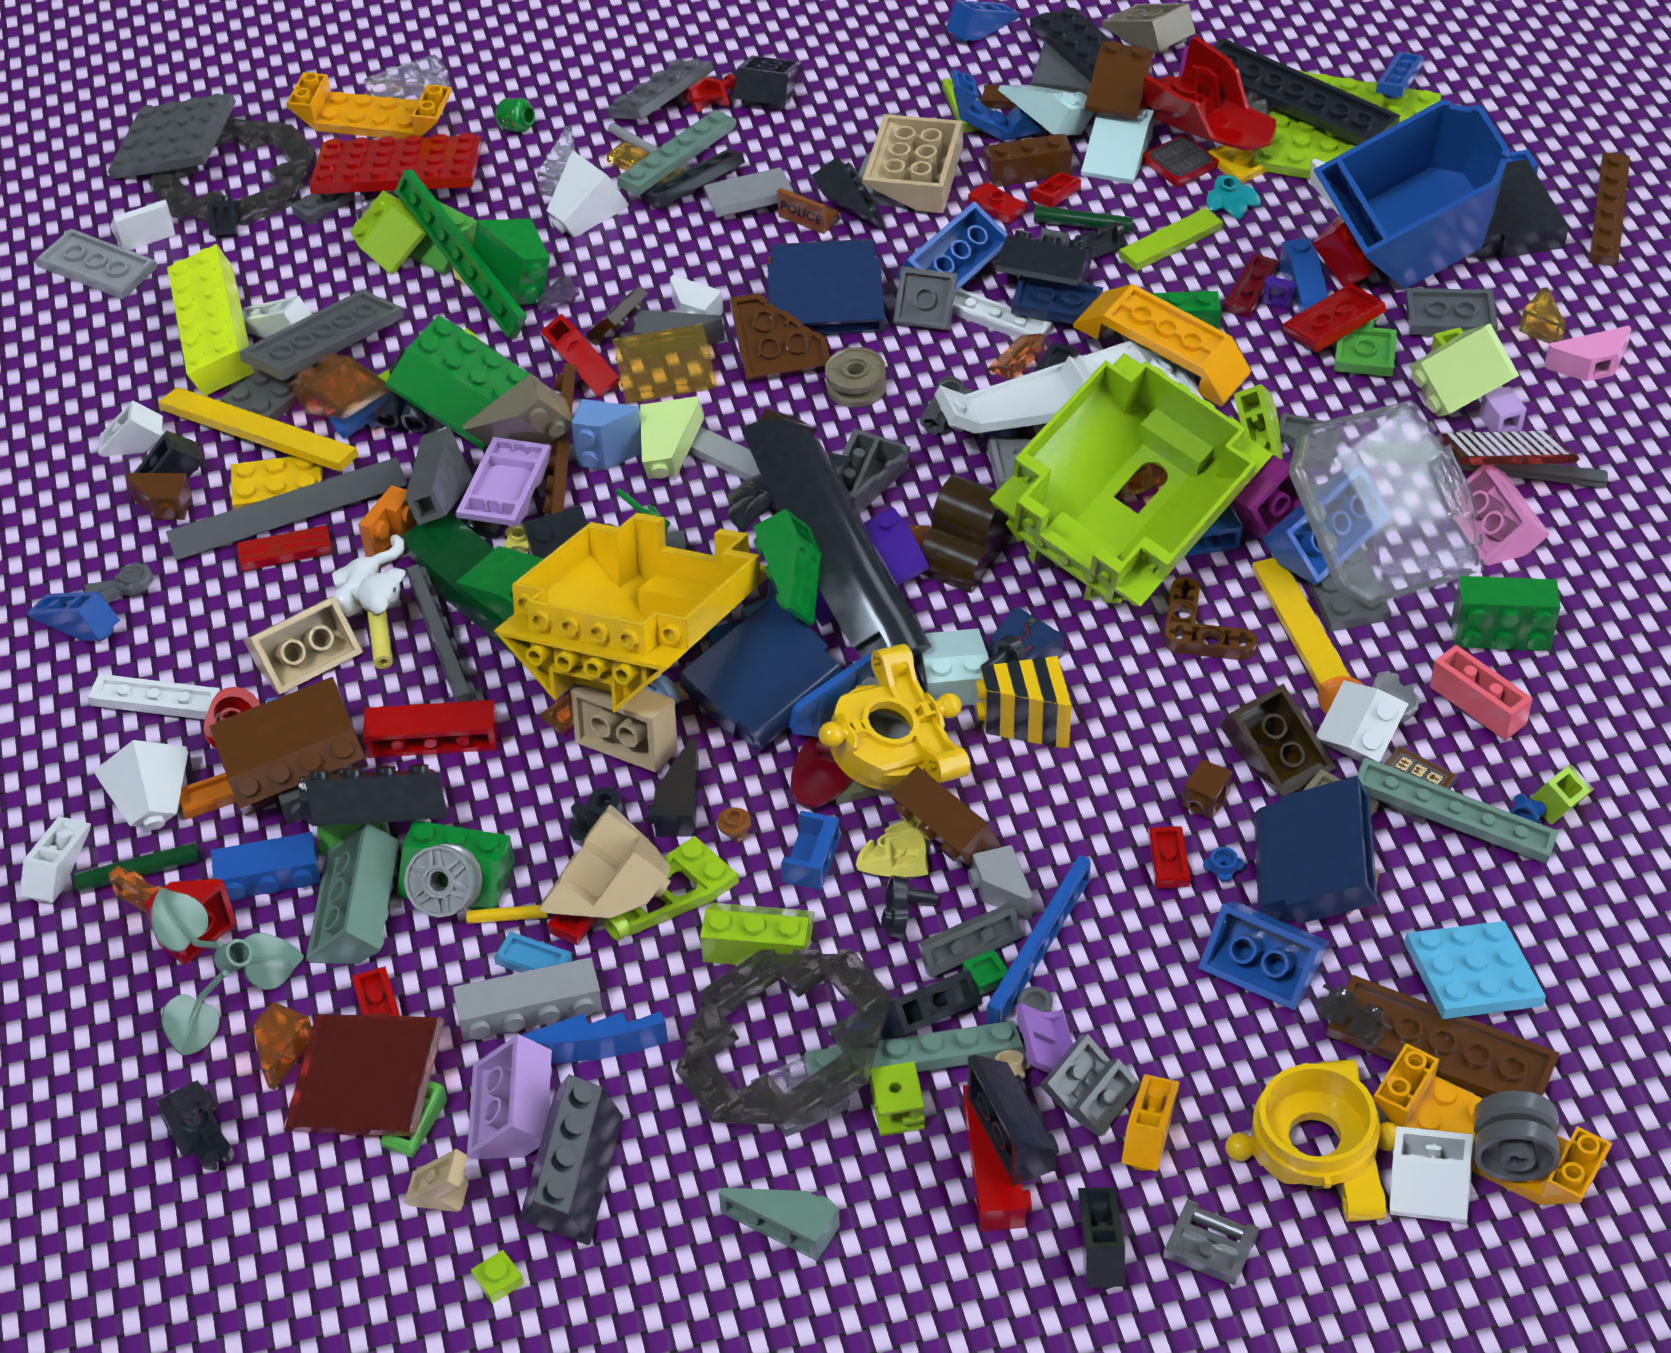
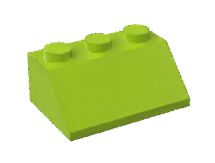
(739, 931)

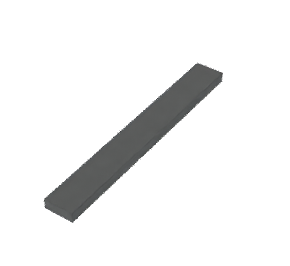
(285, 508)

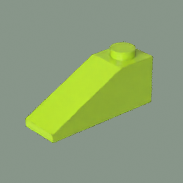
(1259, 418)

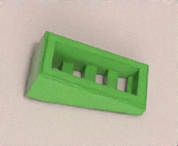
(433, 1104)

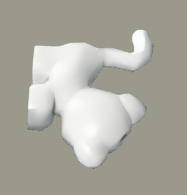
(364, 586)

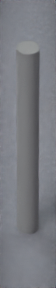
(635, 140)

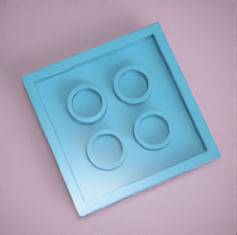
(1474, 969)

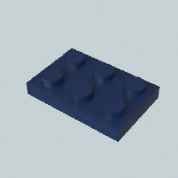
(1052, 299)

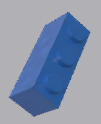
(267, 865)

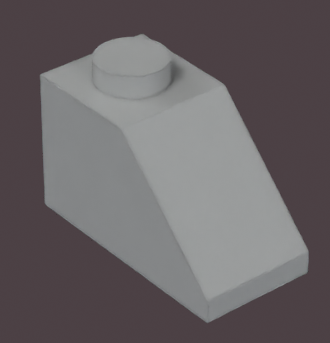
(1001, 880)

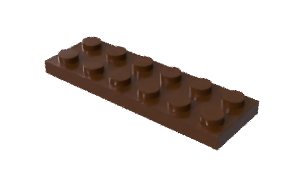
(1467, 1050)

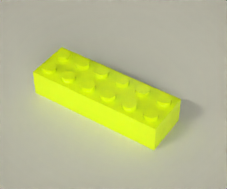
(209, 319)

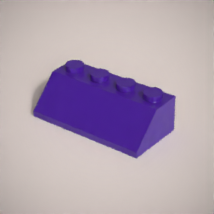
(897, 550)

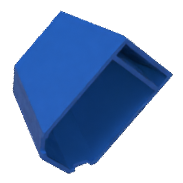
(1420, 189)

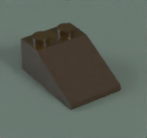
(1277, 741)

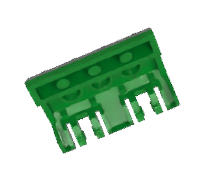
(453, 375)

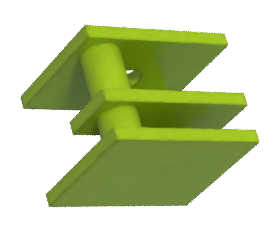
(897, 1098)

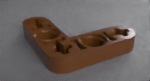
(1188, 628)

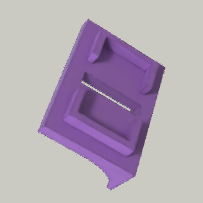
(1044, 1036)

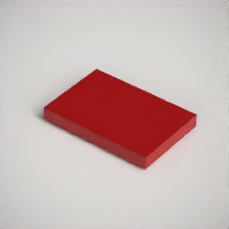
(1334, 317)

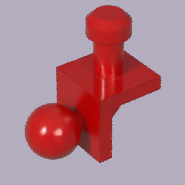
(709, 91)

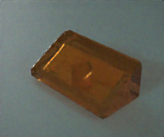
(1018, 355)

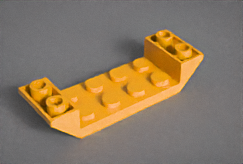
(364, 113)
(1172, 335)
(1419, 1099)

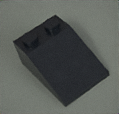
(766, 81)

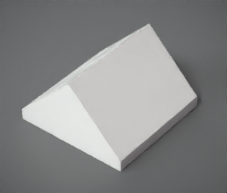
(143, 226)

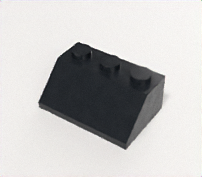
(1045, 258)
(1010, 1119)

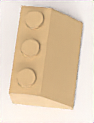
(303, 645)

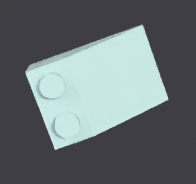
(1052, 108)
(1118, 146)
(953, 664)

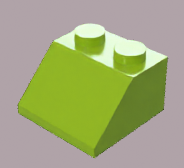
(387, 232)

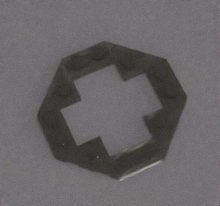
(250, 134)
(763, 1099)

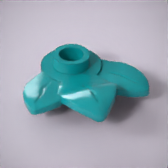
(1232, 198)

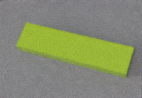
(1170, 239)

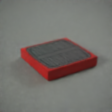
(1180, 160)

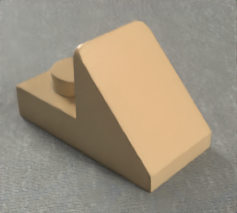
(439, 1183)

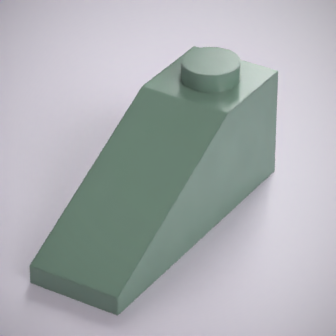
(787, 1216)

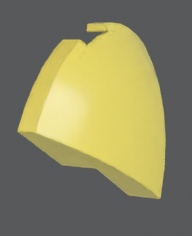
(897, 852)

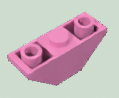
(1589, 355)

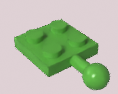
(1367, 351)

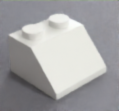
(1361, 721)

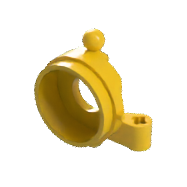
(886, 761)
(1331, 1095)

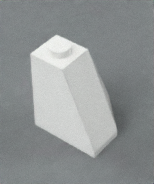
(583, 197)
(145, 781)

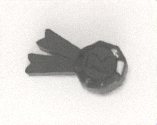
(129, 582)

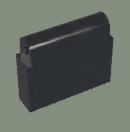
(1523, 216)

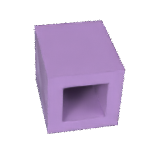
(1502, 411)

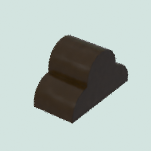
(964, 534)

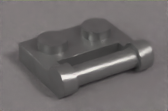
(1207, 1250)

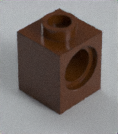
(1207, 789)

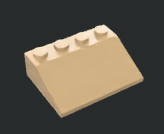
(915, 160)

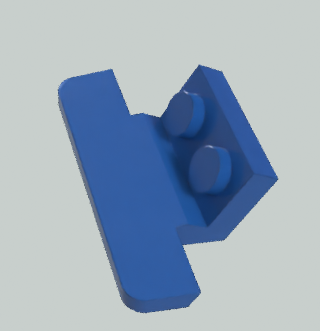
(819, 705)

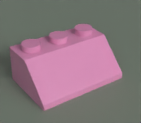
(1503, 518)

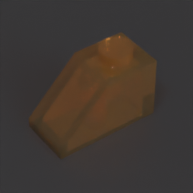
(280, 1041)

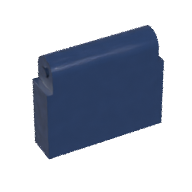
(828, 285)
(759, 674)
(1316, 853)

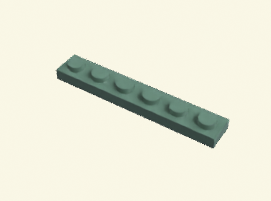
(676, 152)
(1457, 810)
(933, 1049)

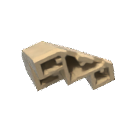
(610, 872)

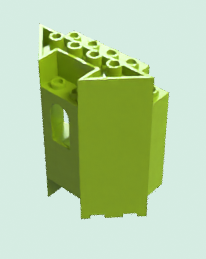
(1093, 446)

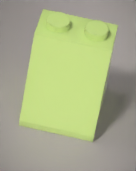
(1463, 370)

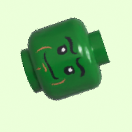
(514, 115)

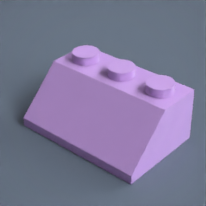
(509, 1100)

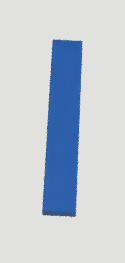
(1039, 941)

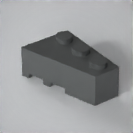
(873, 466)

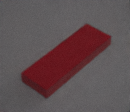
(1250, 286)

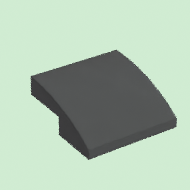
(1090, 1085)

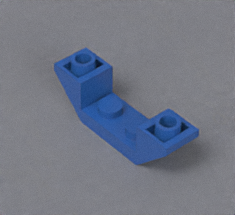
(993, 122)

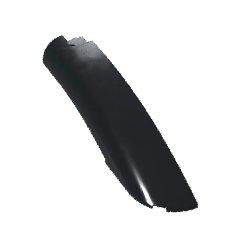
(850, 565)

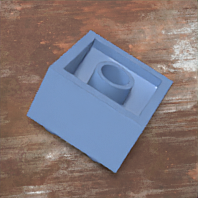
(606, 434)

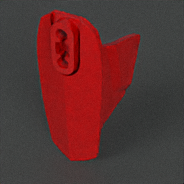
(1209, 101)

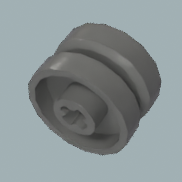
(1516, 1136)

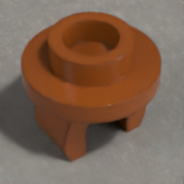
(734, 823)

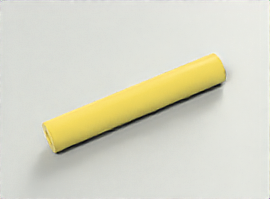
(380, 640)

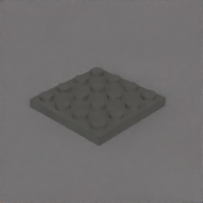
(172, 135)

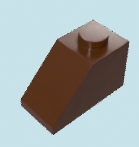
(161, 494)

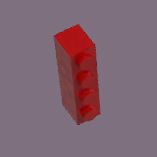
(430, 728)
(997, 1200)

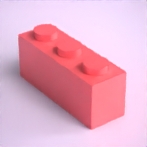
(1480, 692)

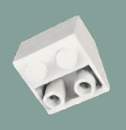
(1431, 1174)

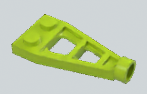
(701, 867)

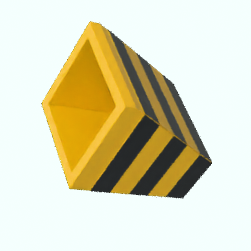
(1025, 701)

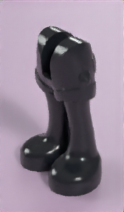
(388, 413)

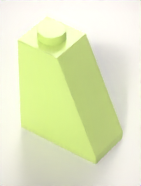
(668, 434)

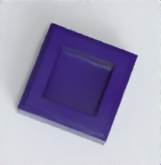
(1278, 292)

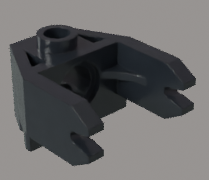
(193, 1126)

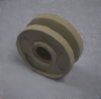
(855, 377)

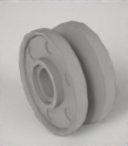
(423, 880)

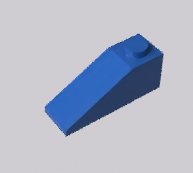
(978, 19)
(1301, 264)
(76, 614)

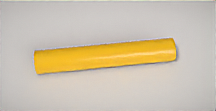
(504, 914)

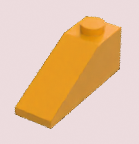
(1149, 1123)

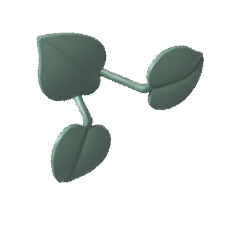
(266, 958)

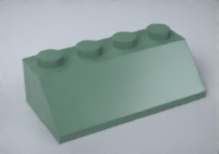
(353, 898)

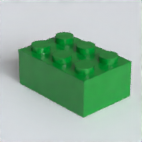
(1505, 613)

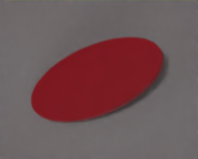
(816, 775)

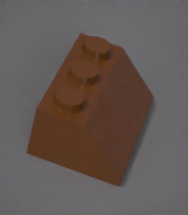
(1027, 160)
(942, 817)

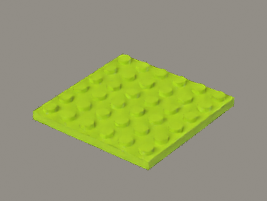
(1300, 142)

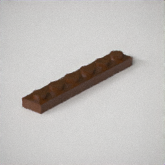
(1609, 209)

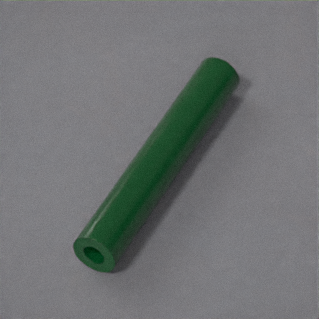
(1080, 218)
(143, 865)

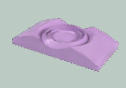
(505, 482)

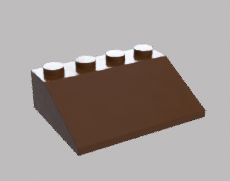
(284, 739)

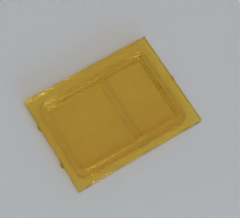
(664, 363)

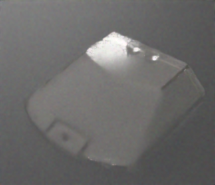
(1386, 503)

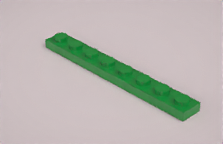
(460, 254)

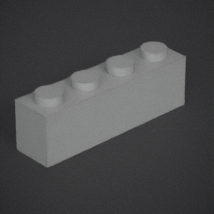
(527, 999)

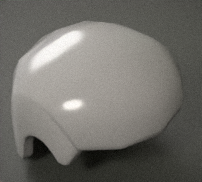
(1390, 684)

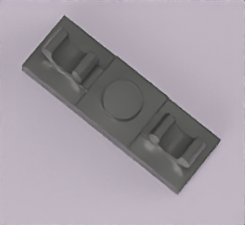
(970, 939)

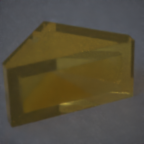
(1542, 318)

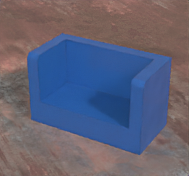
(812, 851)

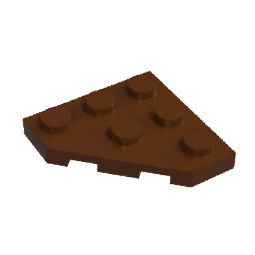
(774, 341)

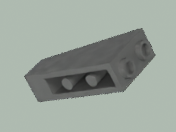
(437, 476)

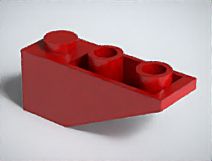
(576, 350)

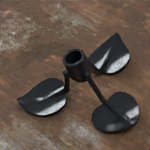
(750, 505)

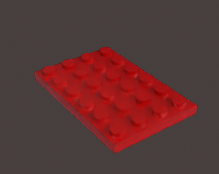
(379, 164)

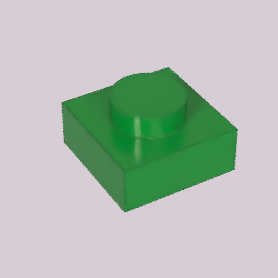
(986, 971)

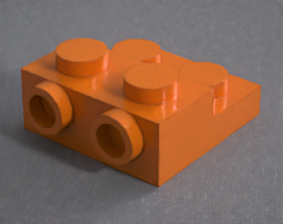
(386, 518)

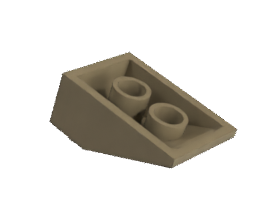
(1153, 25)
(523, 413)

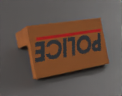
(805, 211)

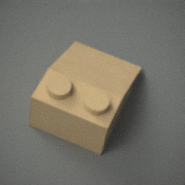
(636, 733)

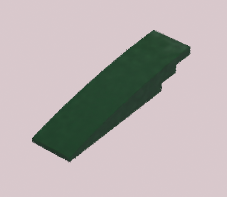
(446, 553)

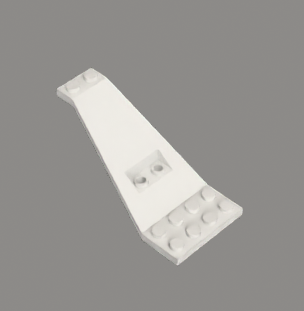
(1041, 394)

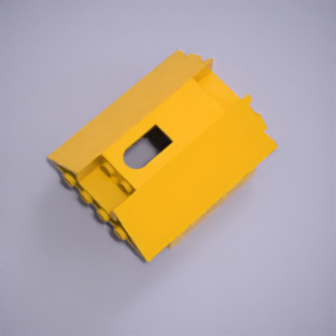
(623, 605)

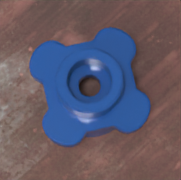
(1522, 803)
(1223, 863)

